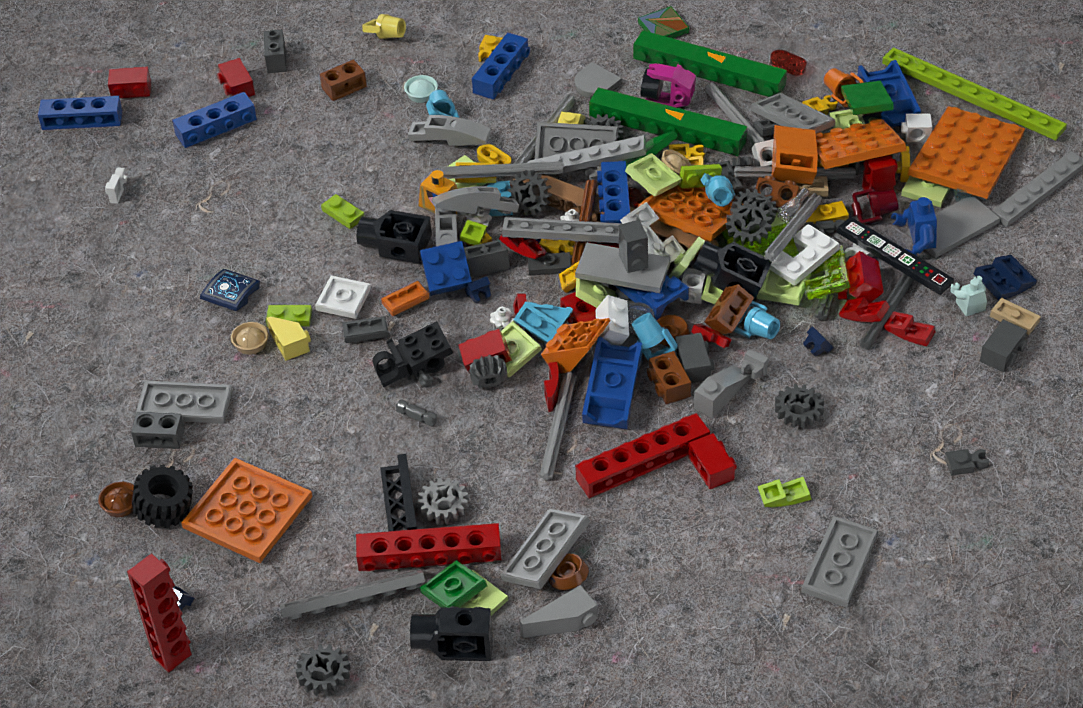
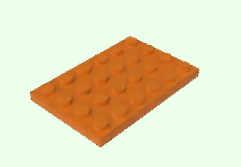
(967, 152)

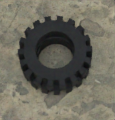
(157, 510)

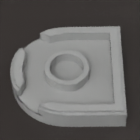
(593, 77)

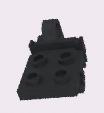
(414, 352)

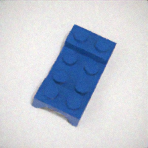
(898, 90)
(670, 291)
(611, 384)

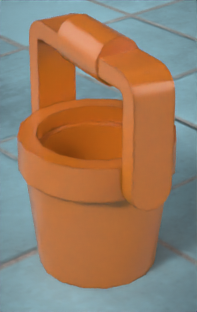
(835, 79)

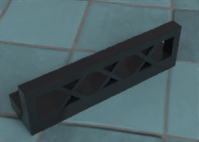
(406, 496)

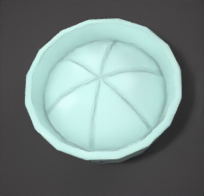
(420, 87)

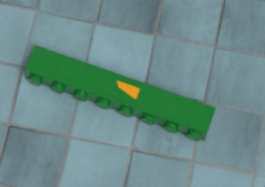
(710, 64)
(661, 119)

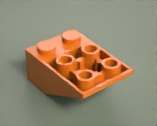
(794, 154)
(572, 343)

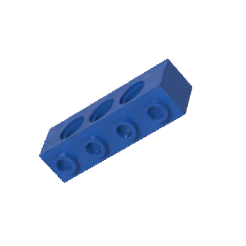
(500, 66)
(80, 112)
(214, 119)
(613, 191)

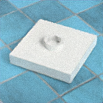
(343, 297)

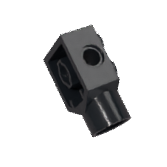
(396, 235)
(733, 266)
(454, 633)

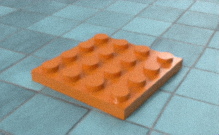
(857, 143)
(690, 211)
(247, 510)

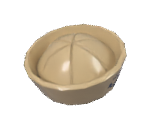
(674, 160)
(250, 337)

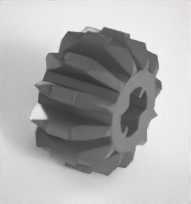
(488, 371)

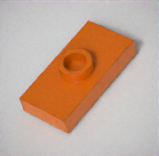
(405, 298)

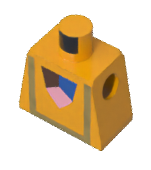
(432, 186)

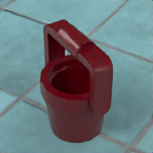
(880, 203)

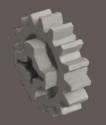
(443, 500)

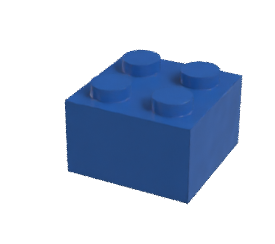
(445, 268)

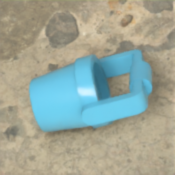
(441, 104)
(718, 189)
(759, 323)
(651, 333)

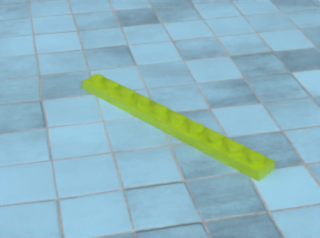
(976, 94)

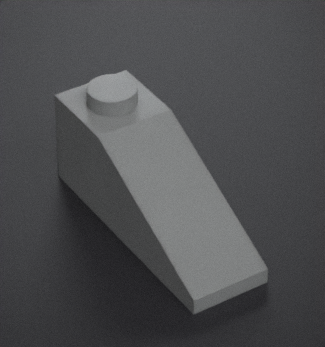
(719, 390)
(562, 615)

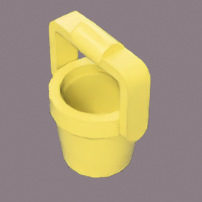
(386, 26)

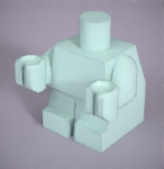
(971, 296)

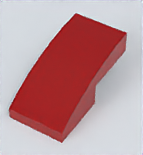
(528, 248)
(862, 311)
(904, 327)
(551, 386)

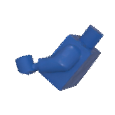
(921, 223)

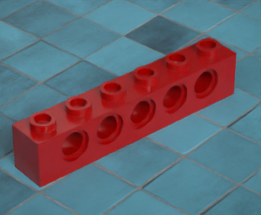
(639, 456)
(428, 547)
(160, 611)

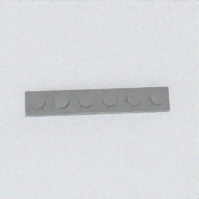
(595, 155)
(1039, 188)
(561, 230)
(341, 597)

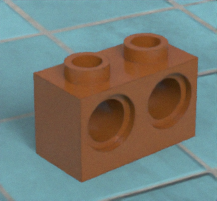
(343, 80)
(778, 188)
(729, 309)
(669, 377)

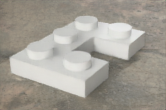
(647, 217)
(817, 250)

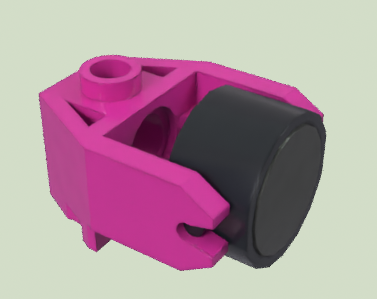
(681, 85)

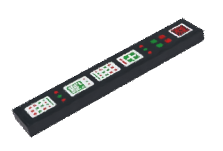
(895, 255)

